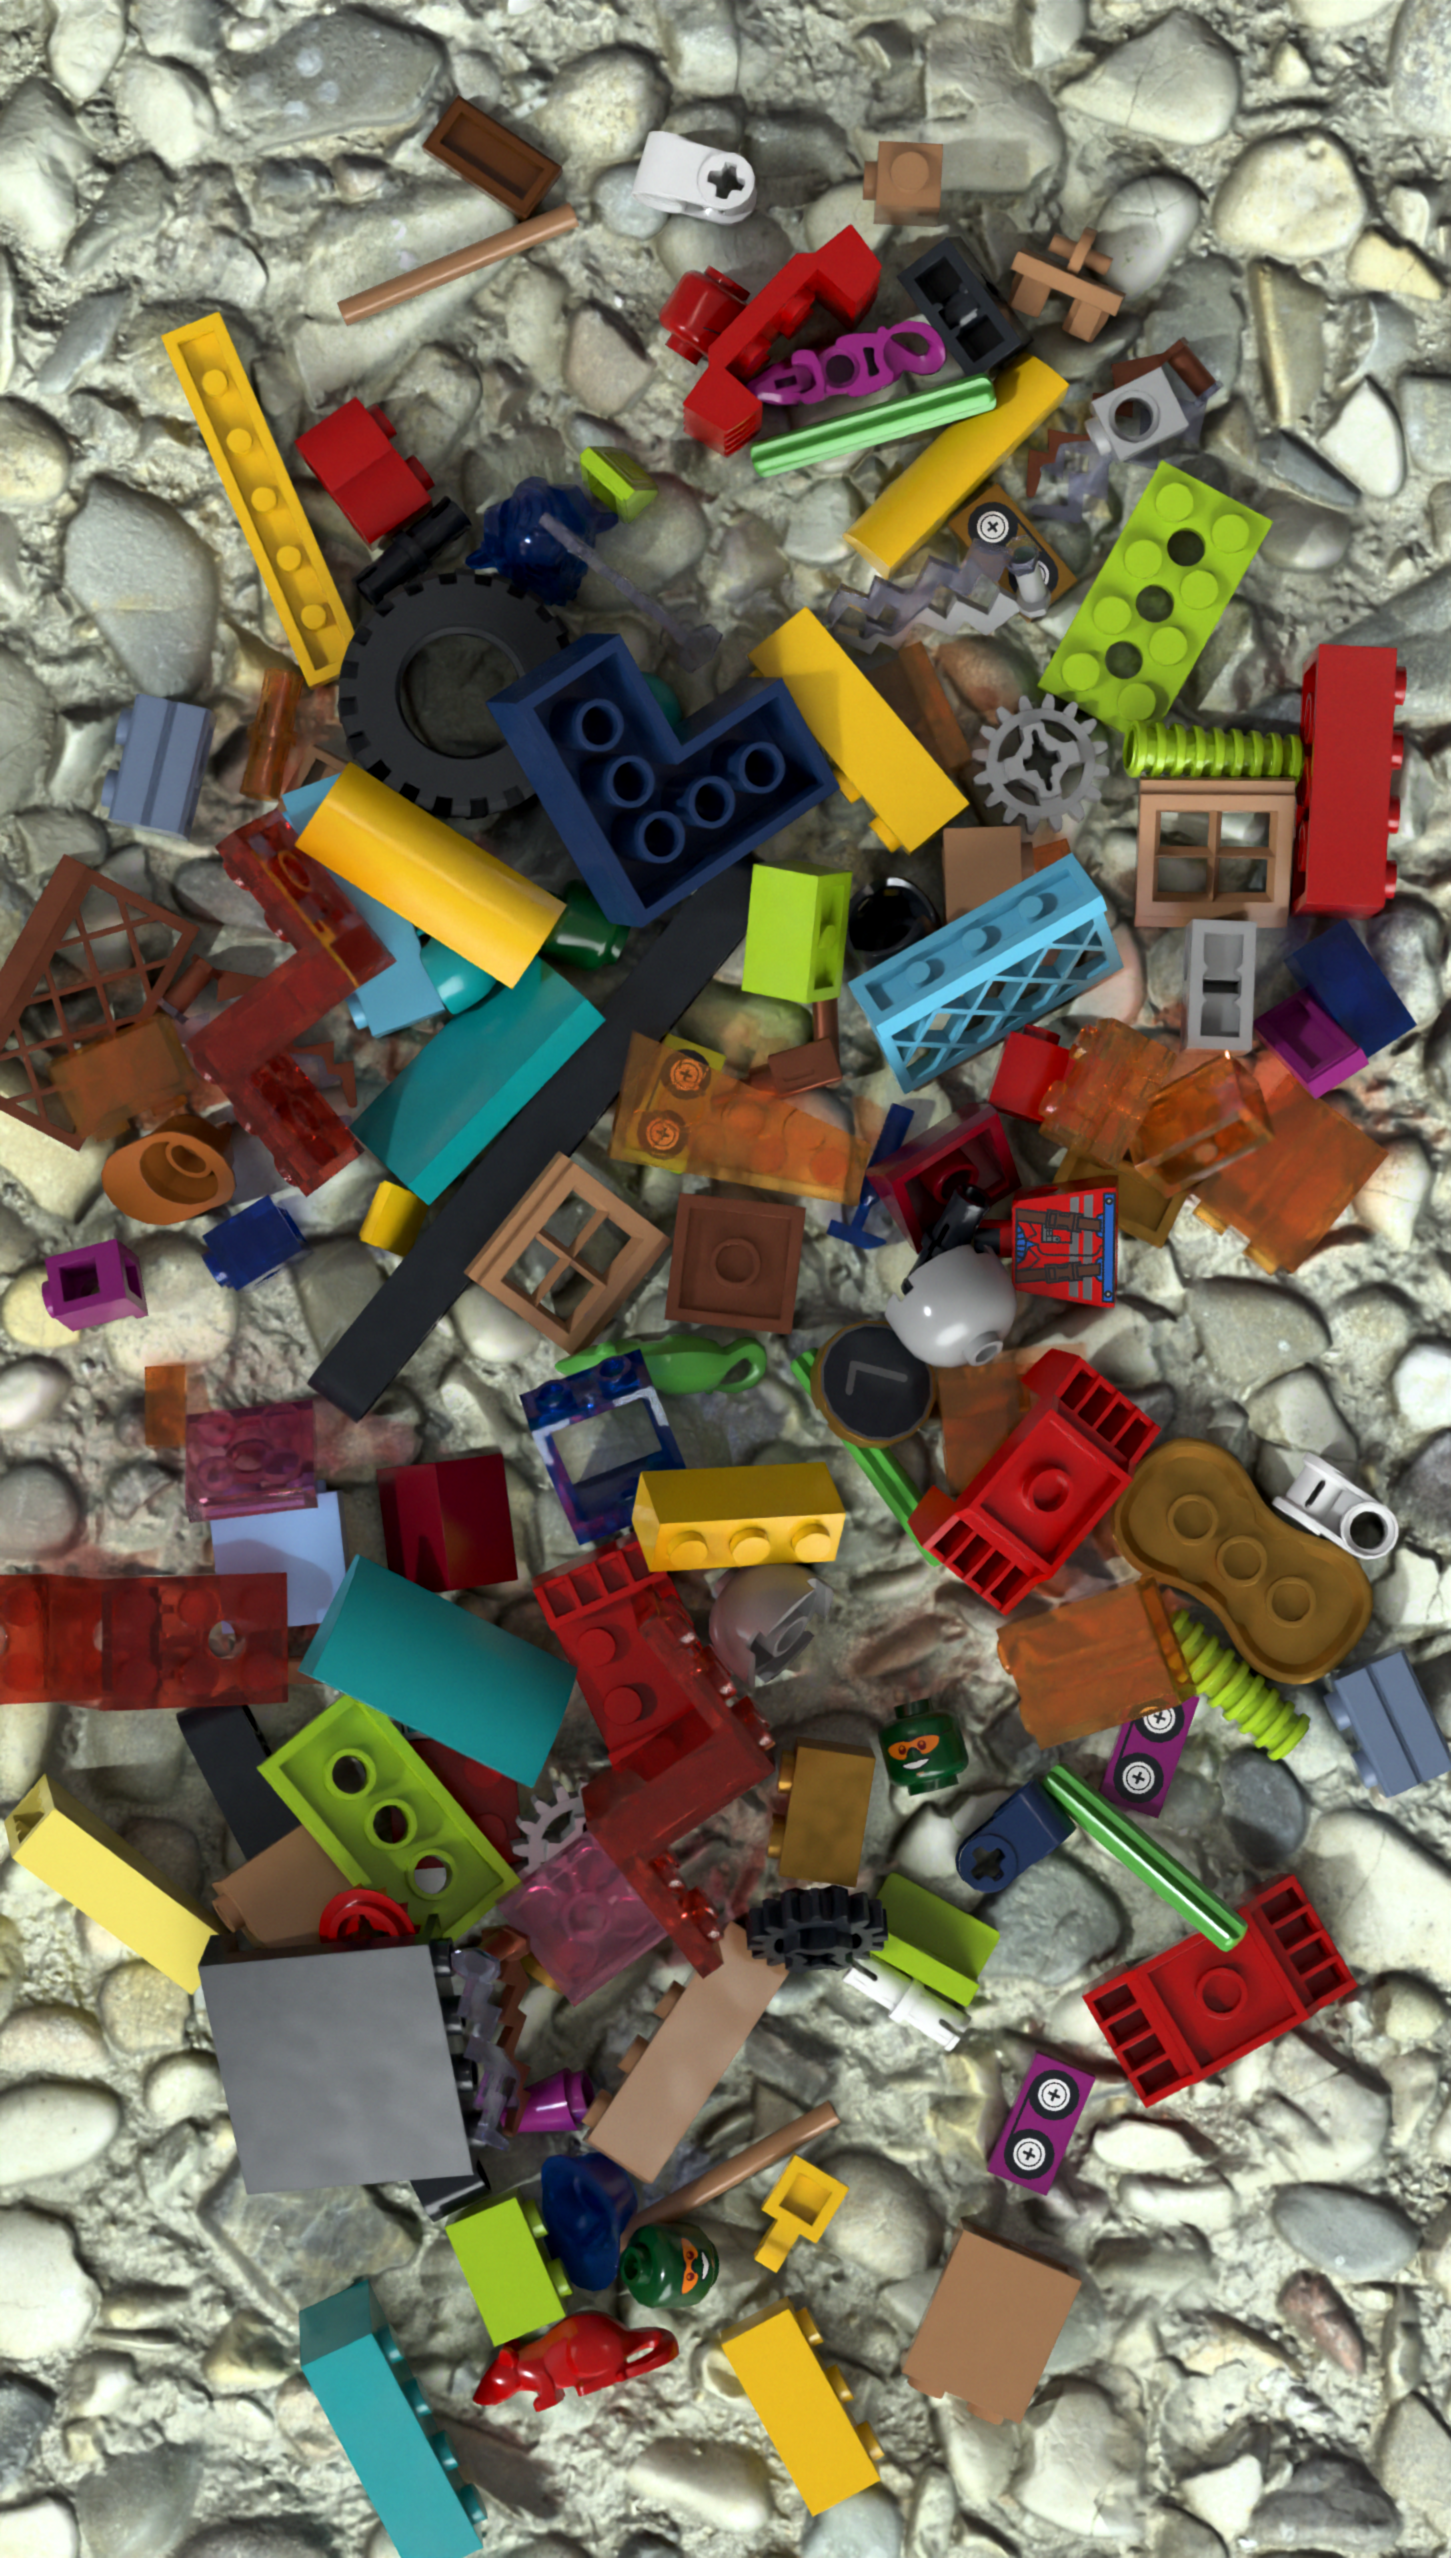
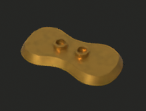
(1280, 1593)

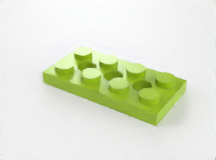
(1141, 561)
(394, 1778)

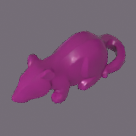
(853, 366)

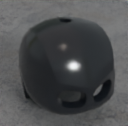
(888, 920)

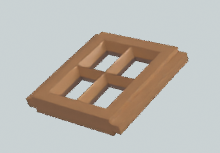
(1214, 797)
(527, 1223)

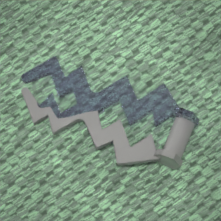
(914, 604)

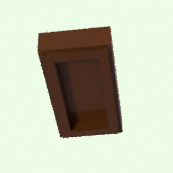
(492, 159)

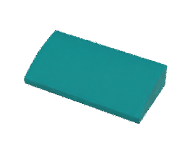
(475, 1078)
(441, 1671)

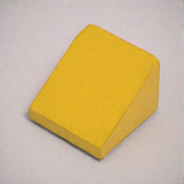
(393, 1219)

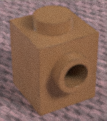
(905, 183)

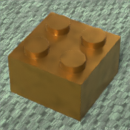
(824, 1811)

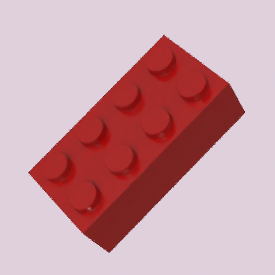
(1345, 782)

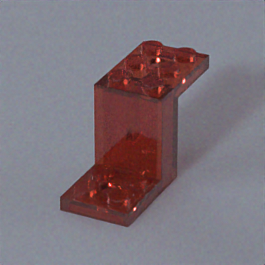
(250, 1039)
(142, 1639)
(679, 1779)

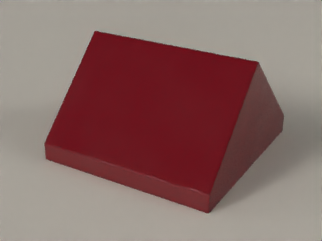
(923, 1173)
(448, 1523)

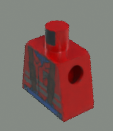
(1061, 1240)

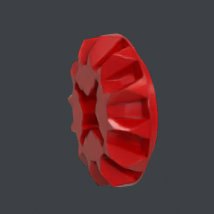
(353, 1907)

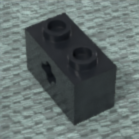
(965, 307)

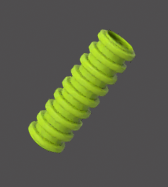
(1209, 753)
(1238, 1691)

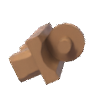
(1039, 274)

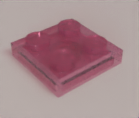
(251, 1461)
(581, 1918)

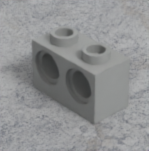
(1218, 987)

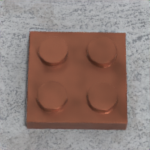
(735, 1263)

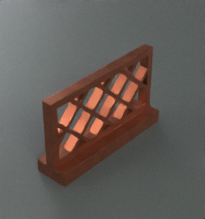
(31, 960)

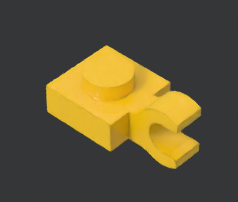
(801, 2204)

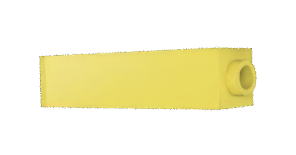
(110, 1881)

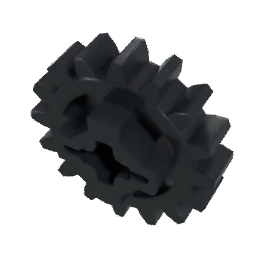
(816, 1929)

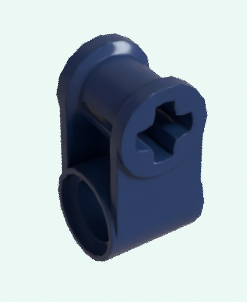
(1024, 1832)

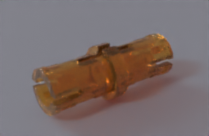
(272, 735)

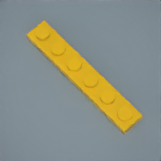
(262, 496)

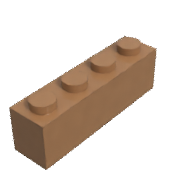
(681, 2059)

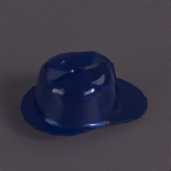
(586, 2211)

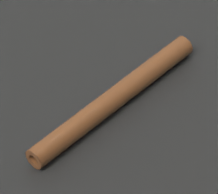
(458, 264)
(735, 2169)

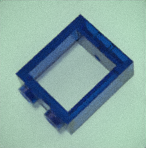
(599, 1503)

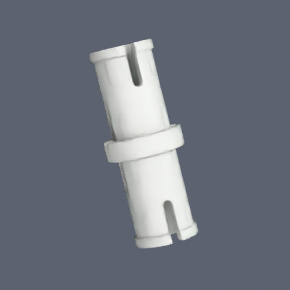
(908, 2000)

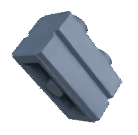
(159, 766)
(1389, 1723)

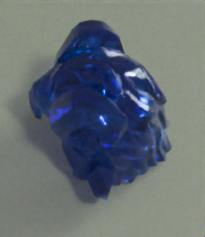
(527, 551)

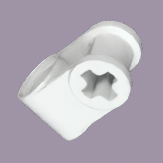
(685, 178)
(1335, 1508)

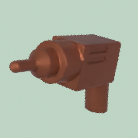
(805, 1065)

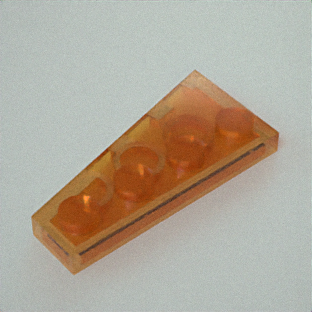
(716, 1127)

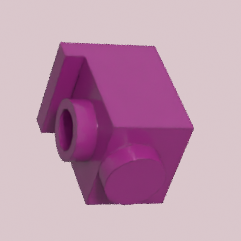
(79, 1271)

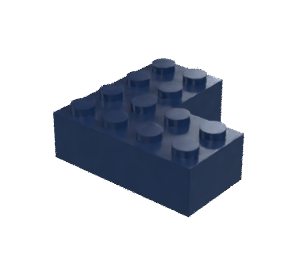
(649, 803)

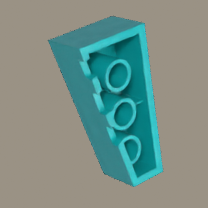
(388, 2426)

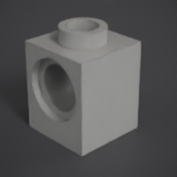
(1156, 396)

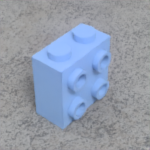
(301, 1542)

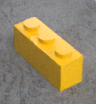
(737, 1516)
(803, 2404)

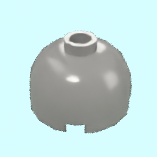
(956, 1309)
(763, 1617)

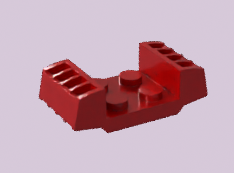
(838, 275)
(1041, 1484)
(597, 1629)
(1206, 2007)

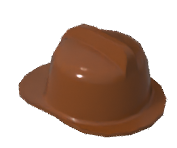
(172, 1171)

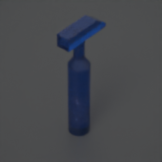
(890, 1139)

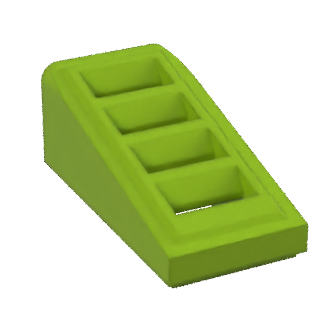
(617, 481)

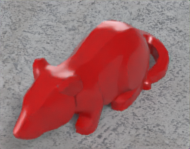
(579, 2351)

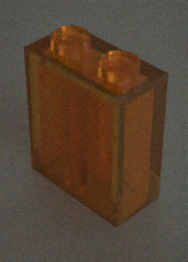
(1292, 1187)
(1095, 1661)

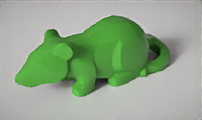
(680, 1362)

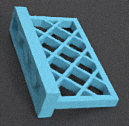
(985, 949)

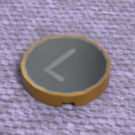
(871, 1386)

